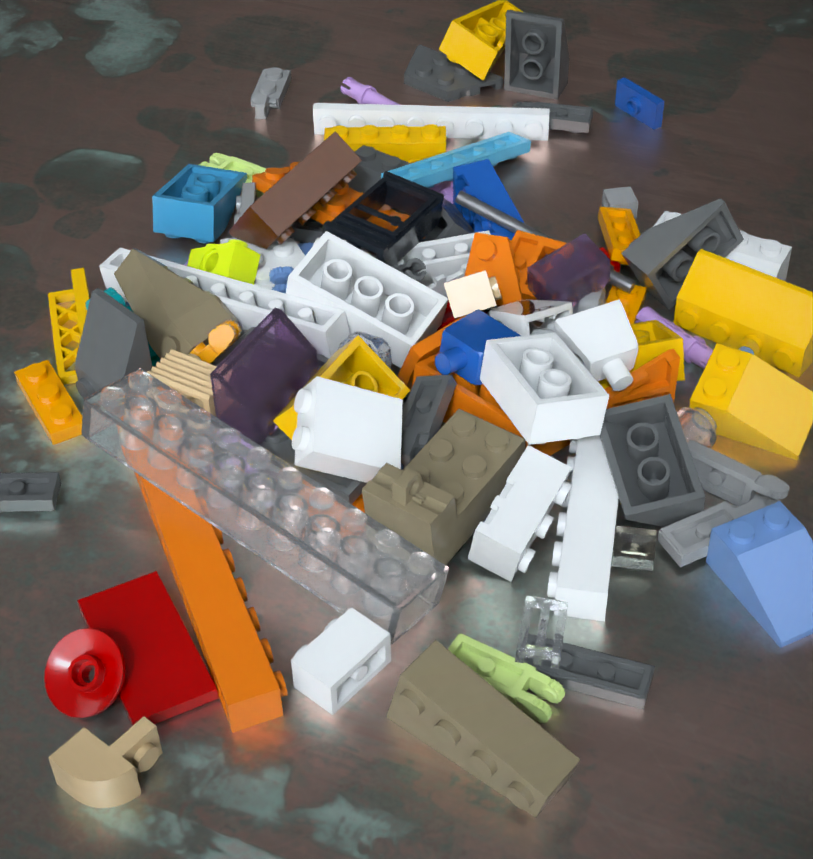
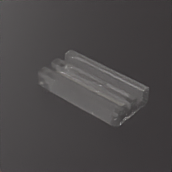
(539, 651)

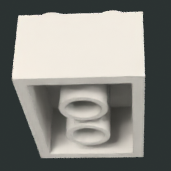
(543, 388)

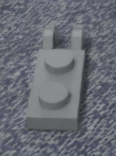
(734, 480)

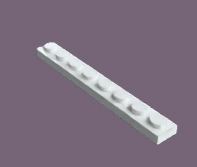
(459, 120)

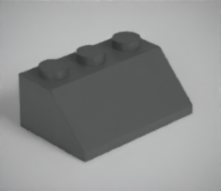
(651, 462)

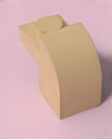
(103, 773)

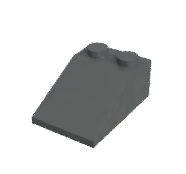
(535, 55)
(666, 251)
(110, 344)

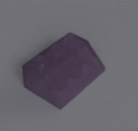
(263, 376)

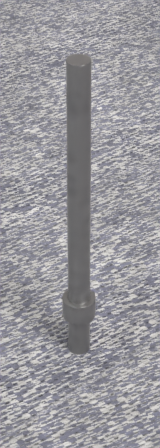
(512, 224)

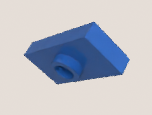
(639, 103)

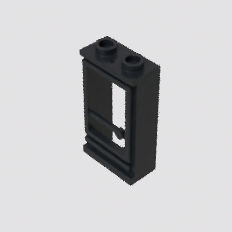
(407, 196)

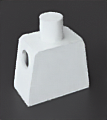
(602, 342)

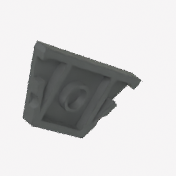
(441, 78)

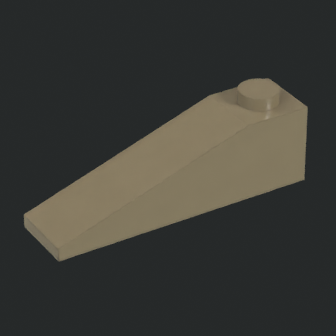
(172, 307)

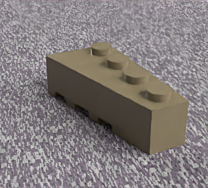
(480, 729)

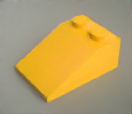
(754, 402)

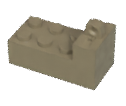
(446, 485)

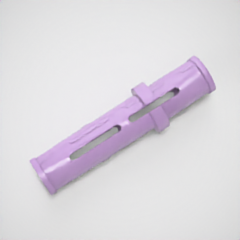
(364, 93)
(694, 346)

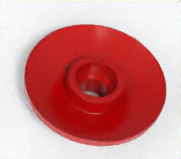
(69, 671)

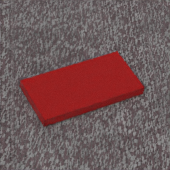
(160, 658)

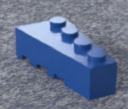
(483, 183)

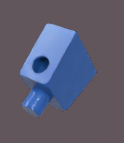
(465, 343)

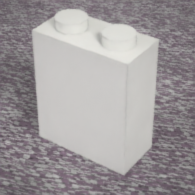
(346, 429)

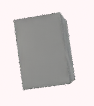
(620, 198)

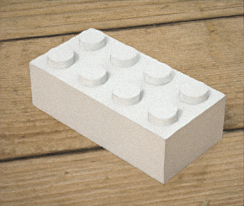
(370, 292)

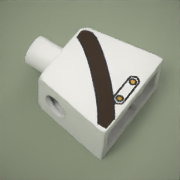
(521, 313)

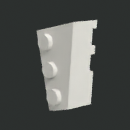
(443, 258)
(520, 514)

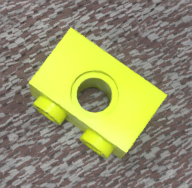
(227, 259)

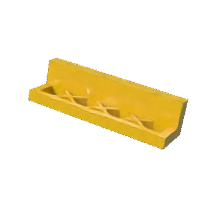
(77, 313)

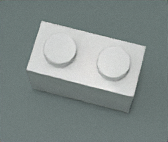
(341, 660)

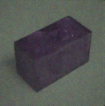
(570, 272)

